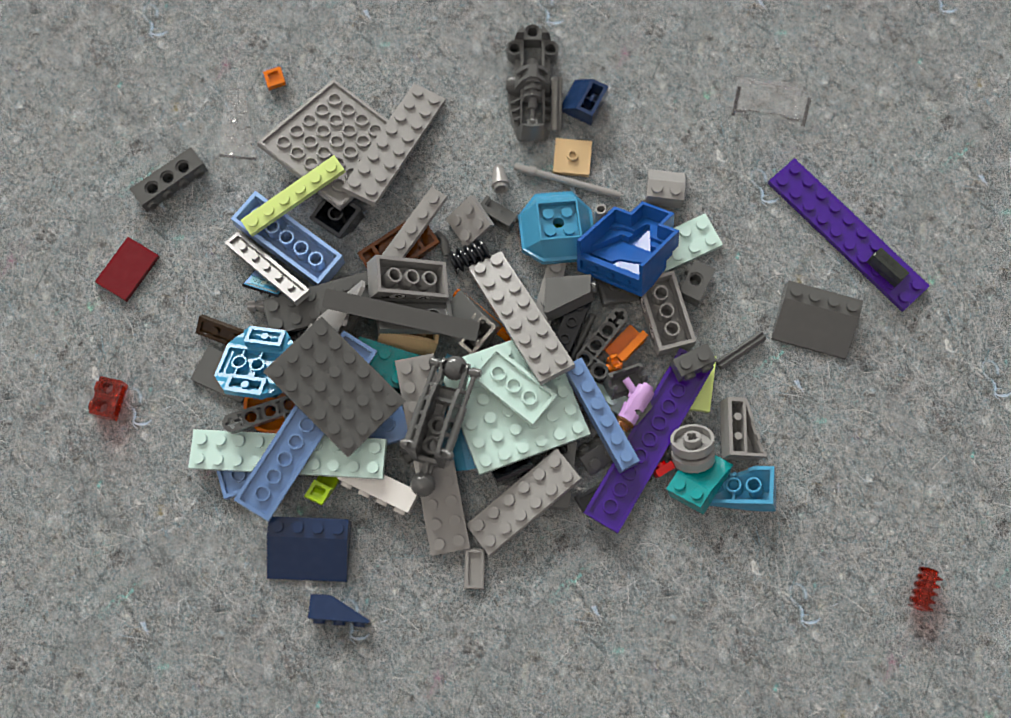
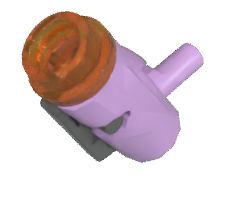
(636, 406)

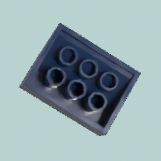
(308, 548)

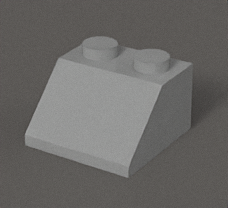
(665, 188)

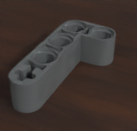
(603, 341)
(260, 411)

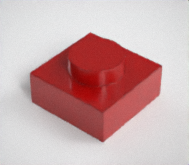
(662, 468)

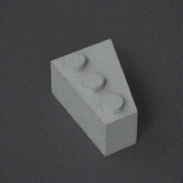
(738, 431)

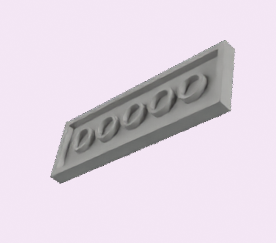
(523, 502)

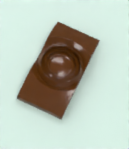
(422, 247)

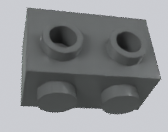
(693, 362)

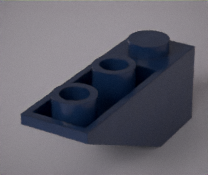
(331, 609)

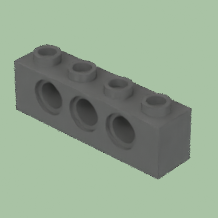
(170, 170)

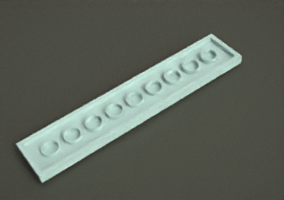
(243, 450)

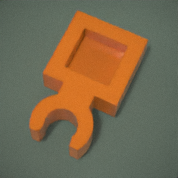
(613, 363)

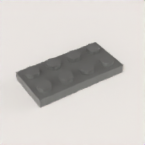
(434, 305)

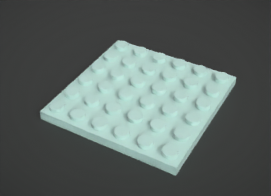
(502, 437)

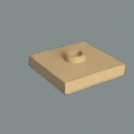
(572, 157)

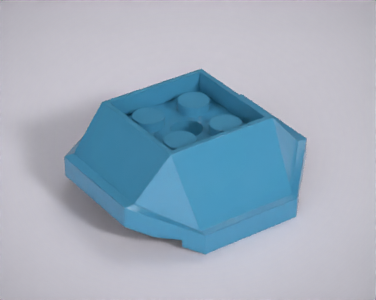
(539, 235)
(246, 359)

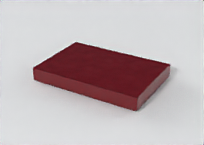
(127, 269)

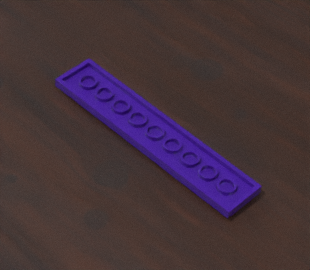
(843, 230)
(649, 440)

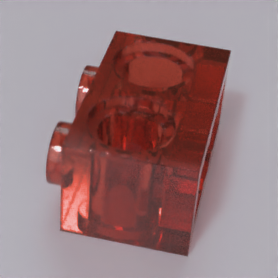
(113, 399)

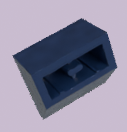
(585, 99)

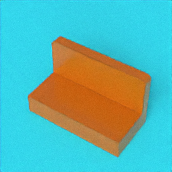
(627, 343)

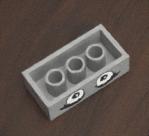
(406, 278)
(667, 316)

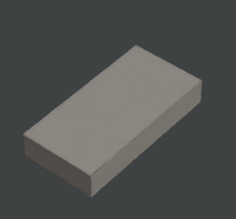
(474, 569)

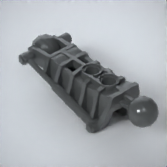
(419, 449)

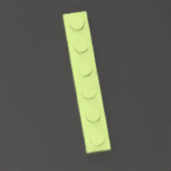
(293, 195)

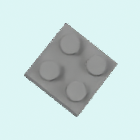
(470, 221)

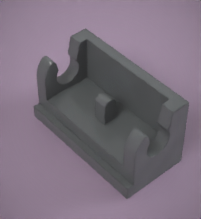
(499, 214)
(614, 380)

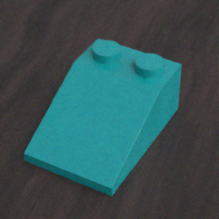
(699, 489)

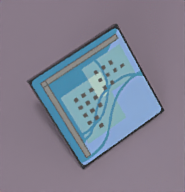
(258, 283)

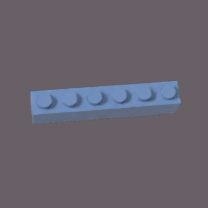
(601, 417)

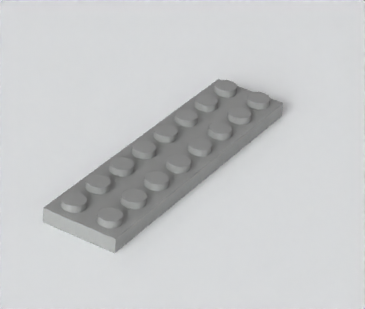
(393, 145)
(521, 318)

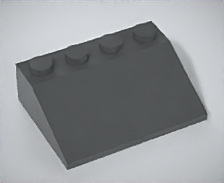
(816, 319)

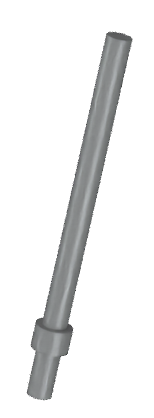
(532, 171)

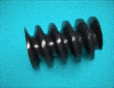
(468, 255)

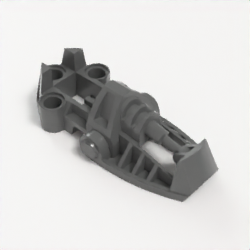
(531, 82)

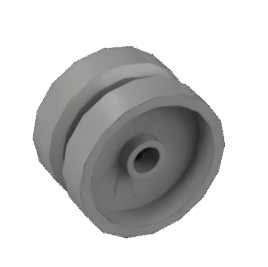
(693, 448)

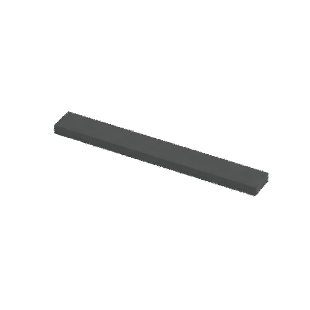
(400, 314)

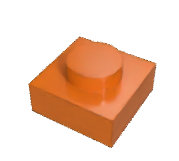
(274, 78)

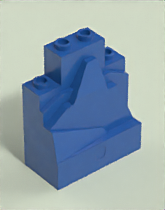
(629, 247)

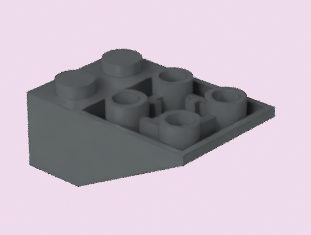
(466, 308)

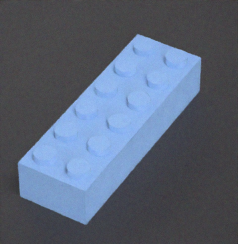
(293, 244)

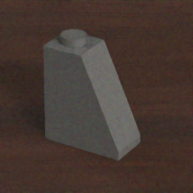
(567, 294)

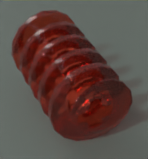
(925, 589)

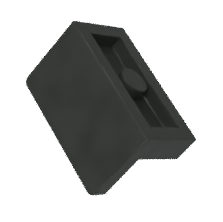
(887, 267)

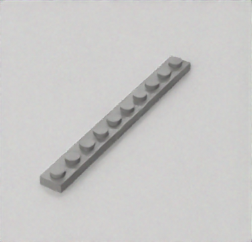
(409, 234)

